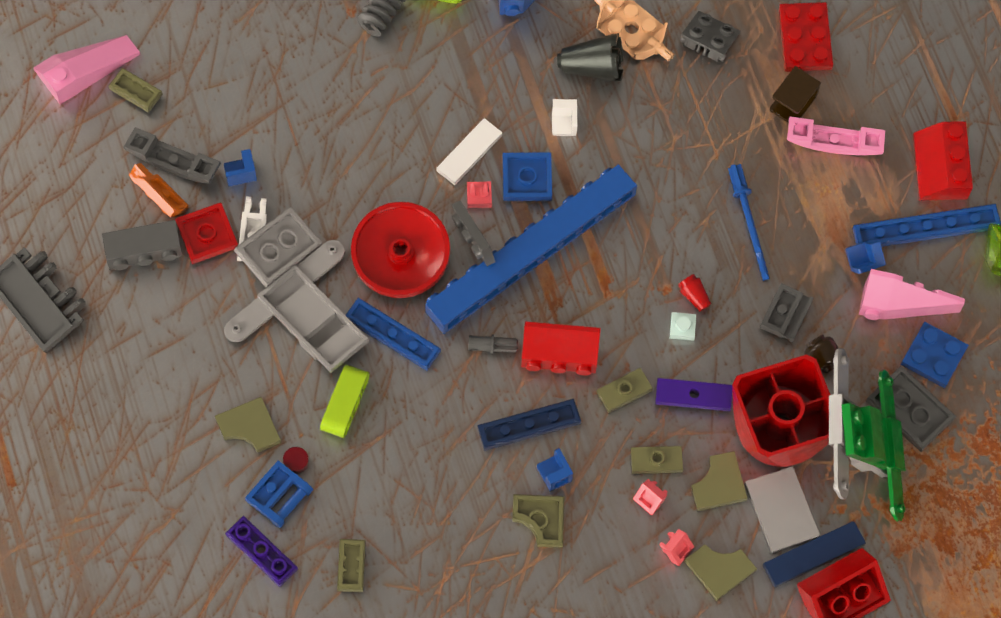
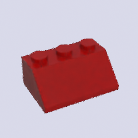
(943, 161)
(560, 348)
(845, 588)

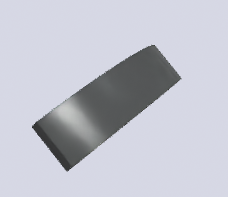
(171, 159)

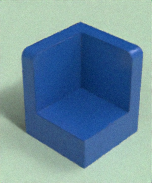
(241, 170)
(865, 256)
(555, 471)

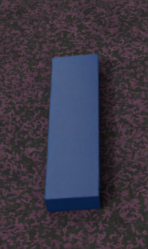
(393, 334)

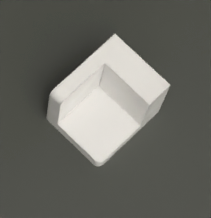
(564, 117)

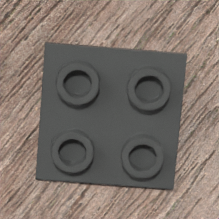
(711, 34)

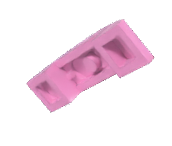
(835, 140)

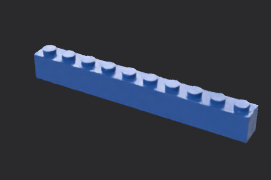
(531, 248)

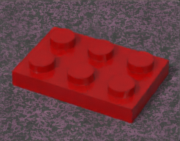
(805, 36)

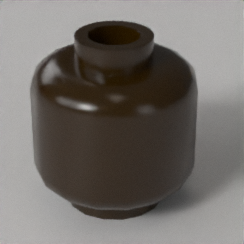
(823, 350)

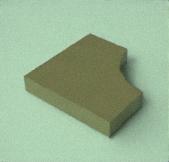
(249, 423)
(721, 485)
(542, 516)
(720, 571)

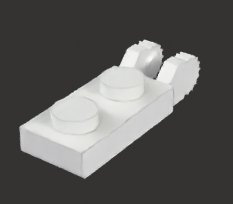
(252, 221)

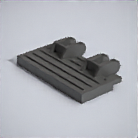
(32, 302)

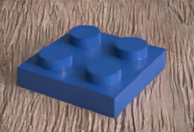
(527, 176)
(934, 354)

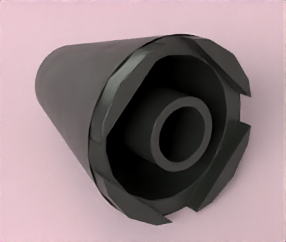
(594, 58)

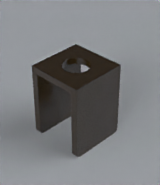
(795, 95)

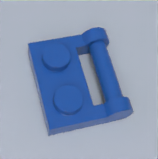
(272, 488)

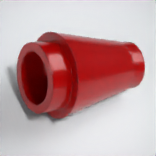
(694, 292)

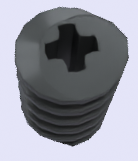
(376, 14)

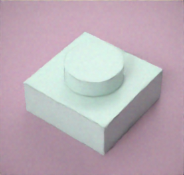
(682, 326)

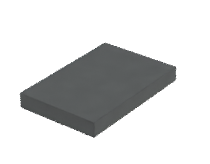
(918, 410)

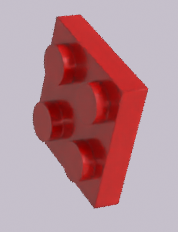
(206, 233)

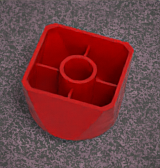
(785, 389)

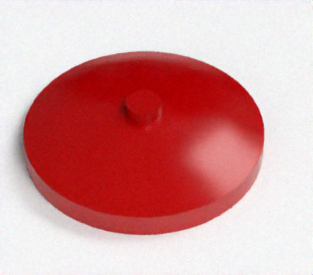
(400, 249)

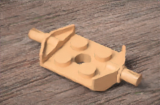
(647, 41)

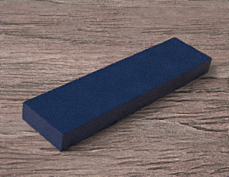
(529, 424)
(814, 554)

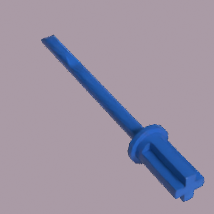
(742, 191)

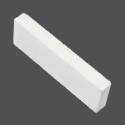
(469, 151)

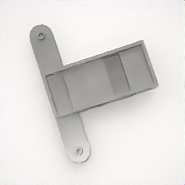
(304, 311)
(836, 429)

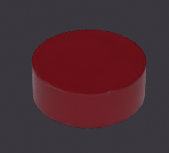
(296, 459)

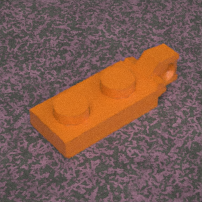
(158, 191)

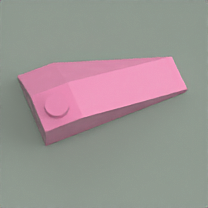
(79, 68)
(891, 298)

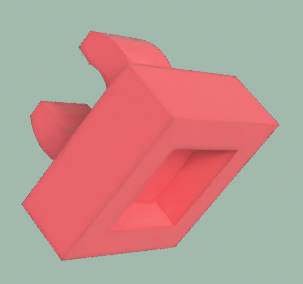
(479, 194)
(650, 496)
(677, 547)

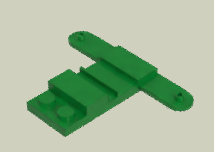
(878, 440)

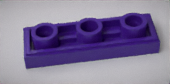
(677, 393)
(272, 561)

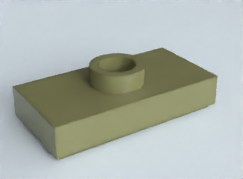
(135, 90)
(624, 390)
(656, 460)
(351, 565)

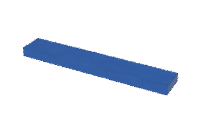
(928, 226)

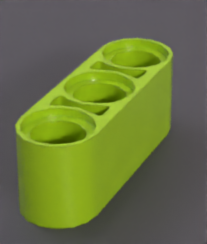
(344, 401)

